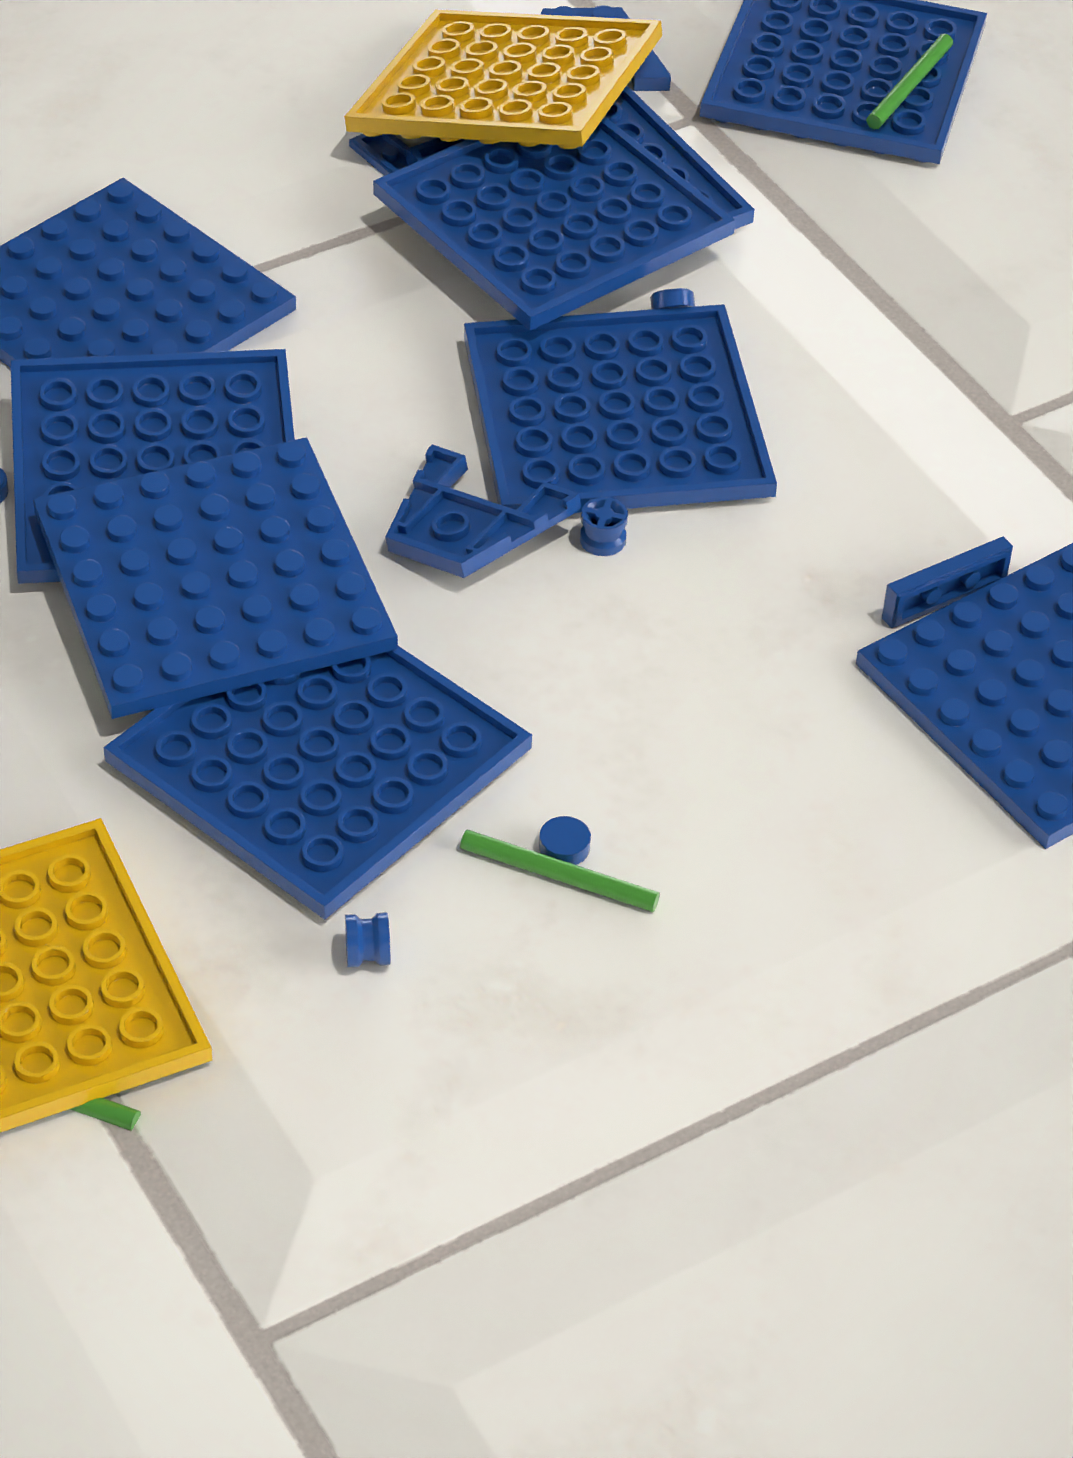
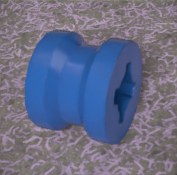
(603, 526)
(367, 939)

